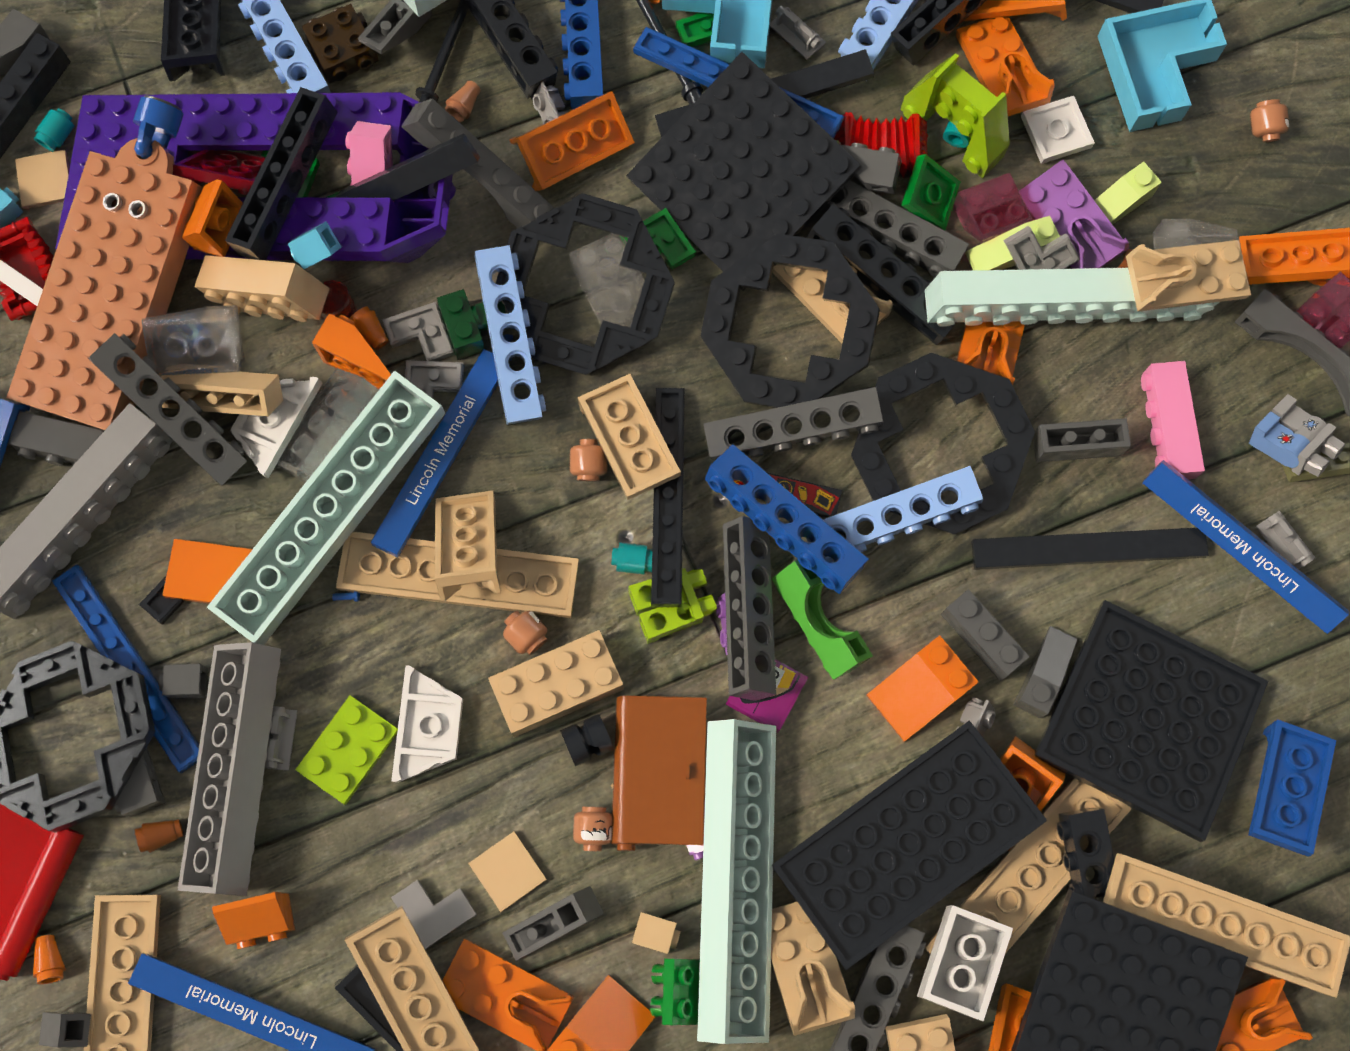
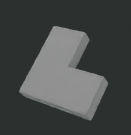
(1029, 254)
(422, 324)
(435, 376)
(431, 920)

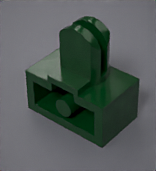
(464, 323)

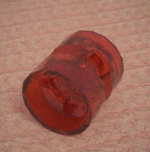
(338, 301)

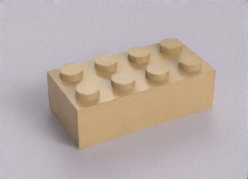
(262, 287)
(556, 683)

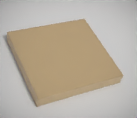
(42, 178)
(507, 871)

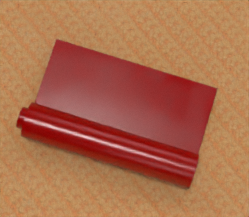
(30, 877)

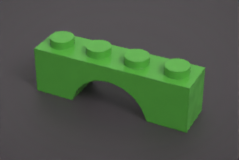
(836, 648)

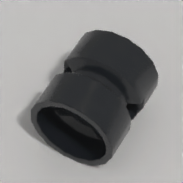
(587, 740)

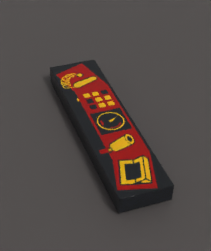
(818, 498)

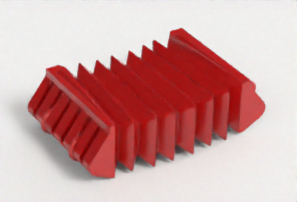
(906, 137)
(29, 255)

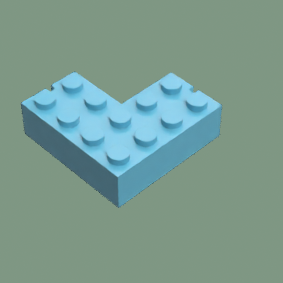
(736, 26)
(1148, 51)

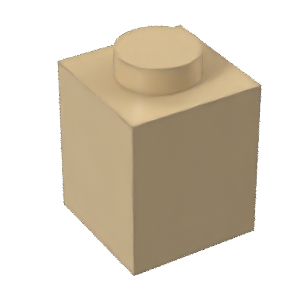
(656, 933)

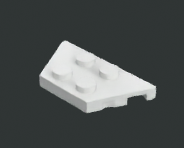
(268, 436)
(426, 726)

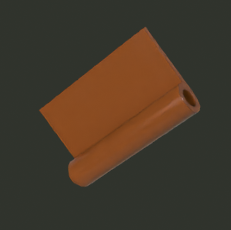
(659, 771)

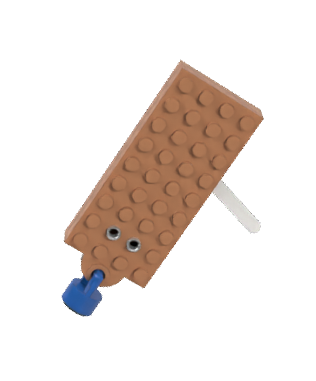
(107, 273)

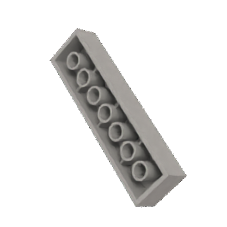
(77, 507)
(230, 769)

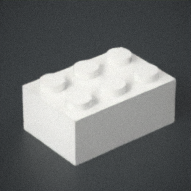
(965, 962)

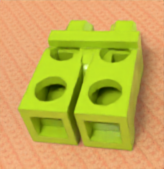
(662, 621)

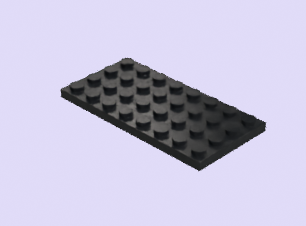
(908, 844)

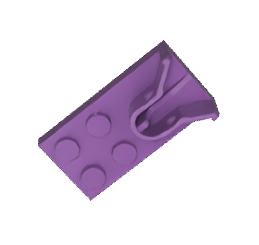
(1074, 212)

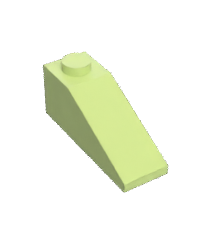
(1128, 193)
(994, 253)

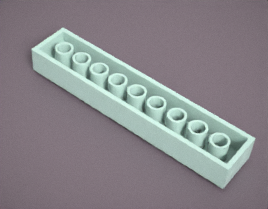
(1040, 296)
(327, 509)
(737, 883)

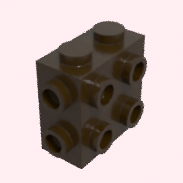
(337, 43)

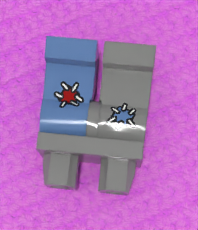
(1296, 438)

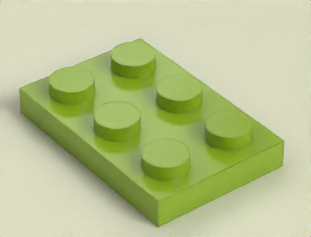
(347, 750)

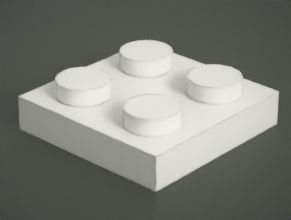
(1057, 129)

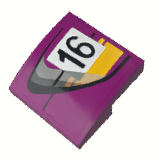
(775, 708)

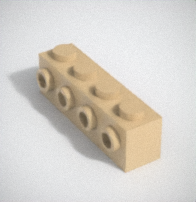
(229, 392)

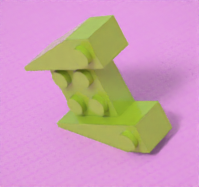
(969, 107)

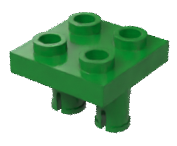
(680, 991)

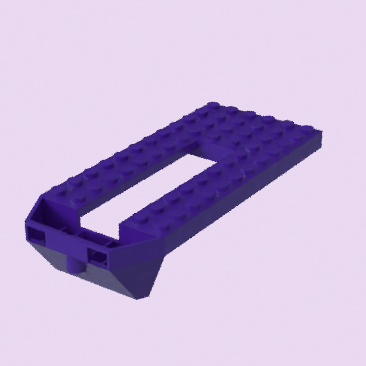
(363, 226)

